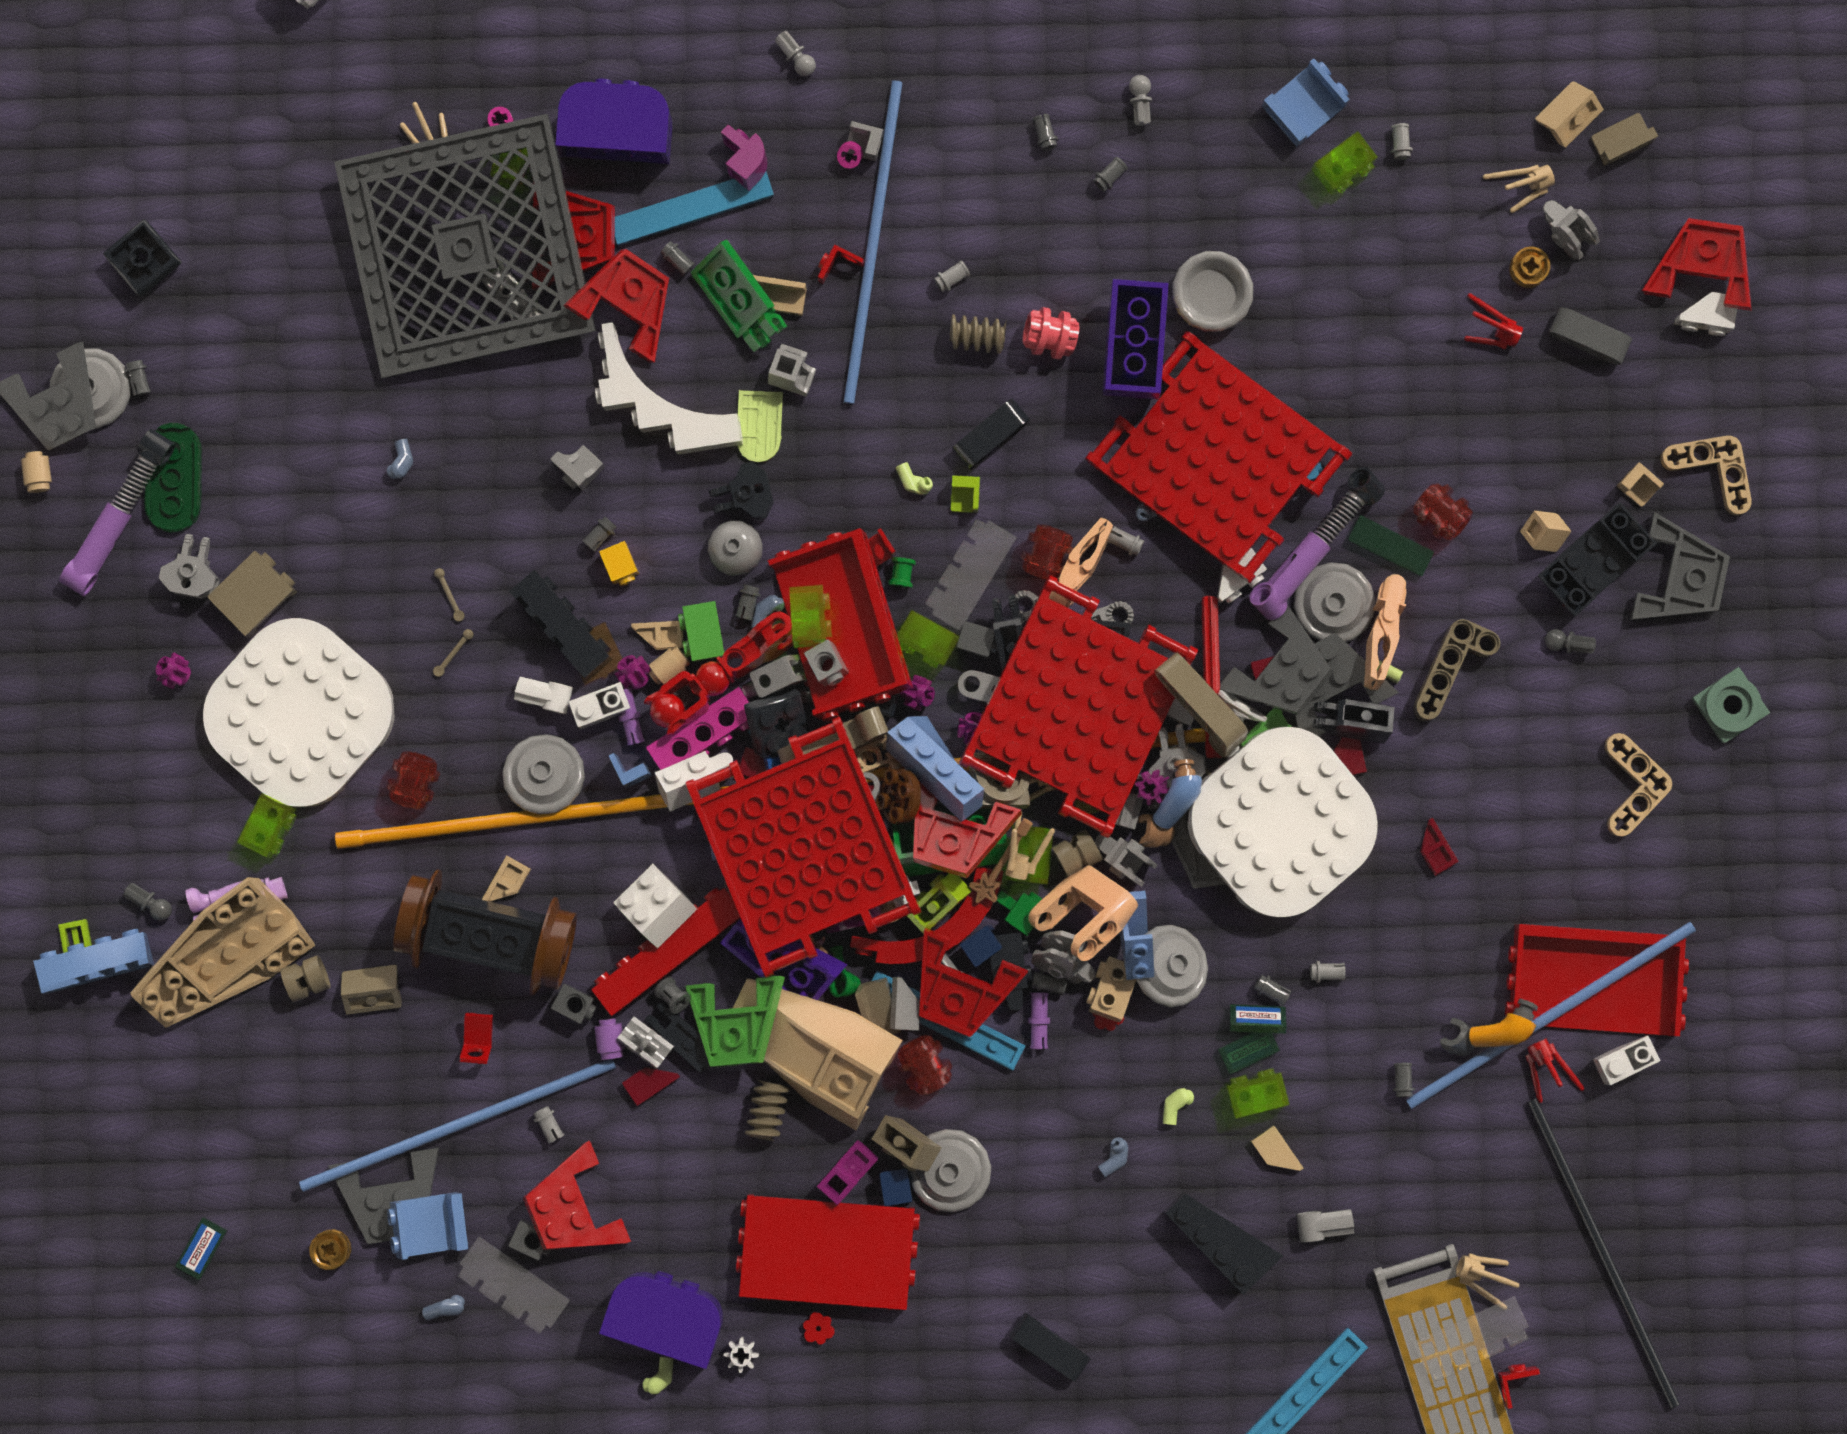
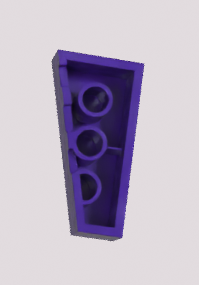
(804, 977)

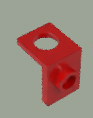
(829, 259)
(881, 547)
(477, 1037)
(1515, 1372)

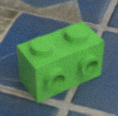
(702, 632)

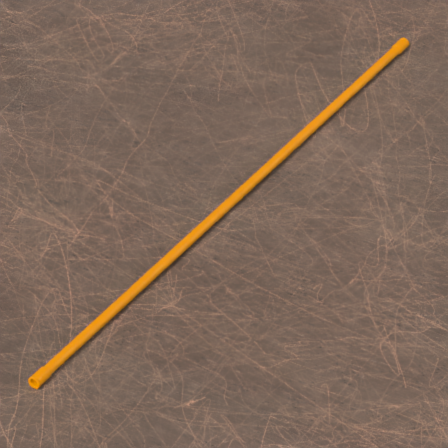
(359, 837)

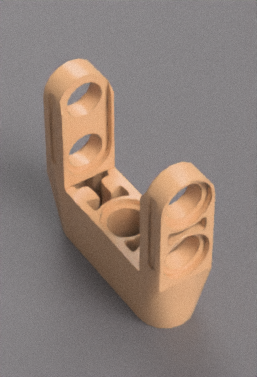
(1101, 894)

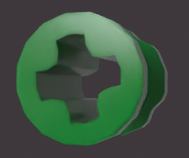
(902, 572)

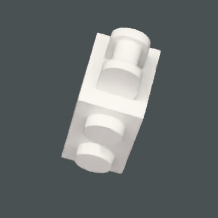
(673, 778)

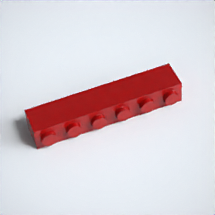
(653, 963)

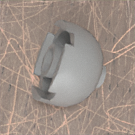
(735, 548)

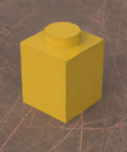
(619, 563)

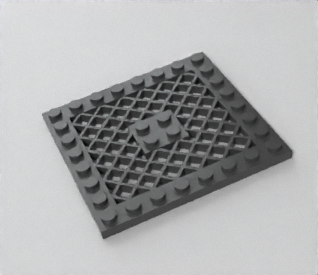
(463, 245)

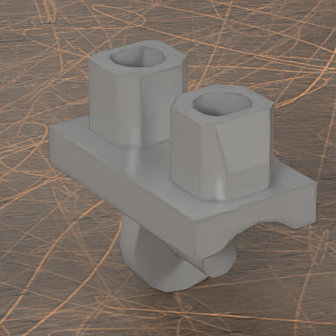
(645, 1042)

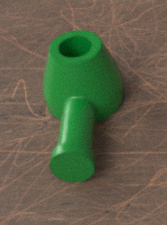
(846, 983)

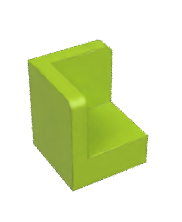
(965, 494)

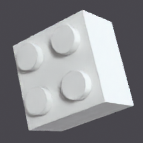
(655, 906)

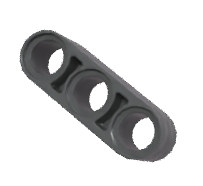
(1590, 336)

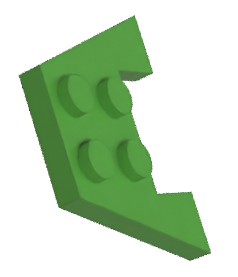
(736, 1034)

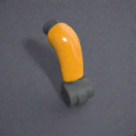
(1510, 1031)

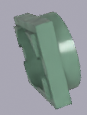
(1711, 705)

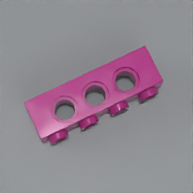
(733, 702)

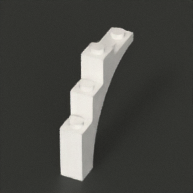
(624, 389)

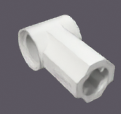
(548, 695)

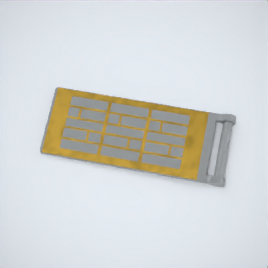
(1469, 1398)

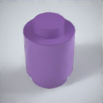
(606, 1039)

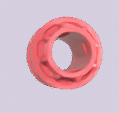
(1050, 333)

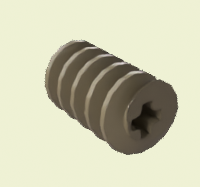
(977, 334)
(767, 1110)

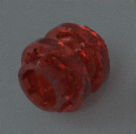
(1442, 511)
(1047, 551)
(412, 781)
(923, 1063)

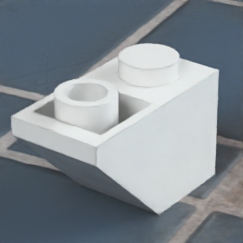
(1708, 315)
(1231, 583)
(599, 705)
(1626, 1060)

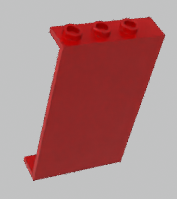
(858, 618)
(1560, 961)
(827, 1252)

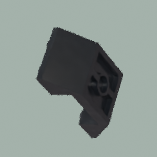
(1596, 559)

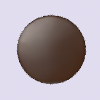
(899, 796)

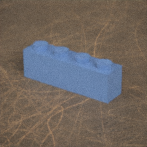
(923, 752)
(93, 962)

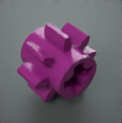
(173, 670)
(633, 672)
(920, 694)
(967, 726)
(1145, 790)

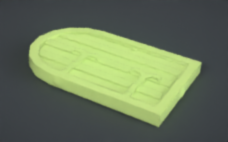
(760, 424)

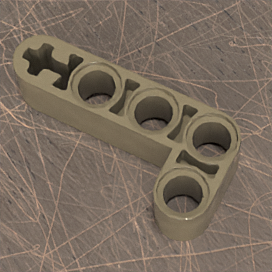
(1449, 672)
(1204, 705)
(861, 730)

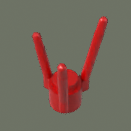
(1507, 329)
(1543, 1053)

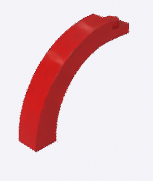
(956, 928)

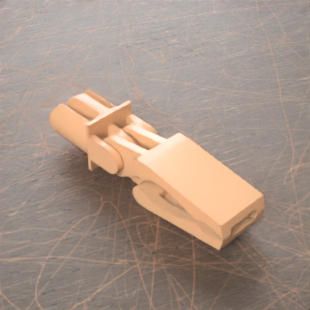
(1076, 575)
(1386, 628)

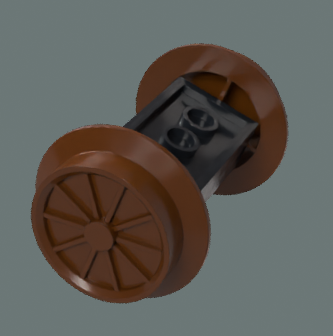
(484, 932)

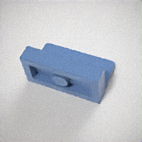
(631, 776)

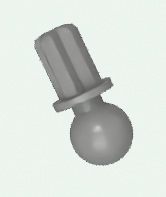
(804, 63)
(1140, 87)

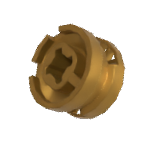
(1529, 267)
(330, 1249)

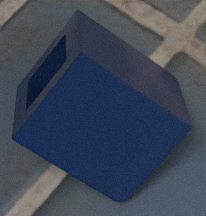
(981, 946)
(896, 1187)

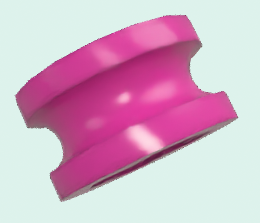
(499, 110)
(845, 147)

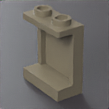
(252, 592)

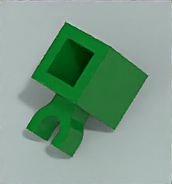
(1019, 910)

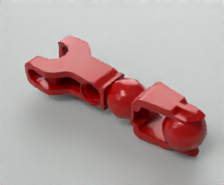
(713, 678)

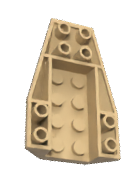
(222, 953)
(826, 1052)

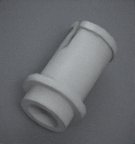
(1401, 141)
(951, 276)
(1126, 541)
(1327, 971)
(547, 1122)

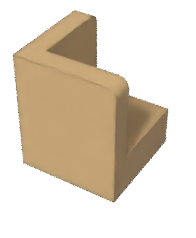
(1640, 484)
(1545, 531)

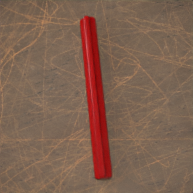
(1211, 665)

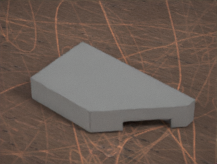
(903, 1007)

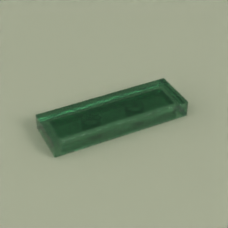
(1390, 546)

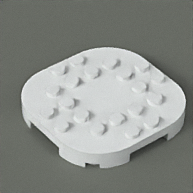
(298, 712)
(1283, 822)

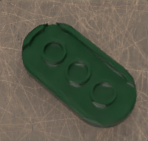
(176, 487)

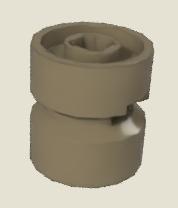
(1077, 853)
(314, 974)

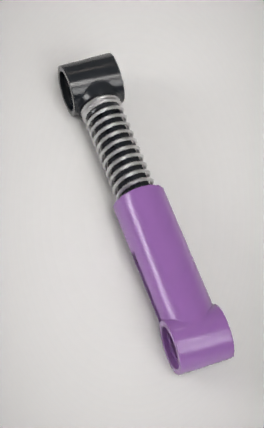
(83, 570)
(1272, 595)

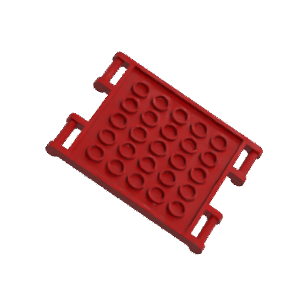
(1218, 457)
(1075, 707)
(802, 847)

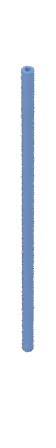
(872, 244)
(1555, 1012)
(457, 1125)

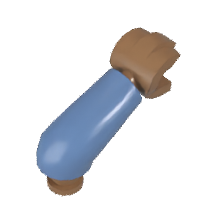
(1180, 797)

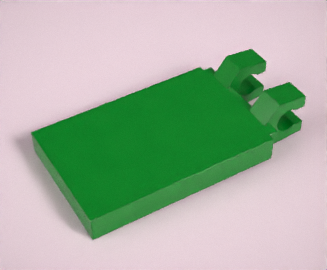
(738, 296)

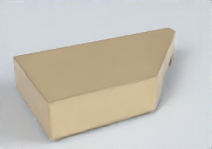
(661, 634)
(507, 880)
(1275, 1150)

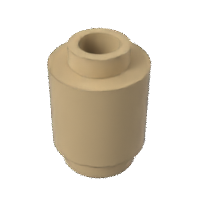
(36, 472)
(668, 665)

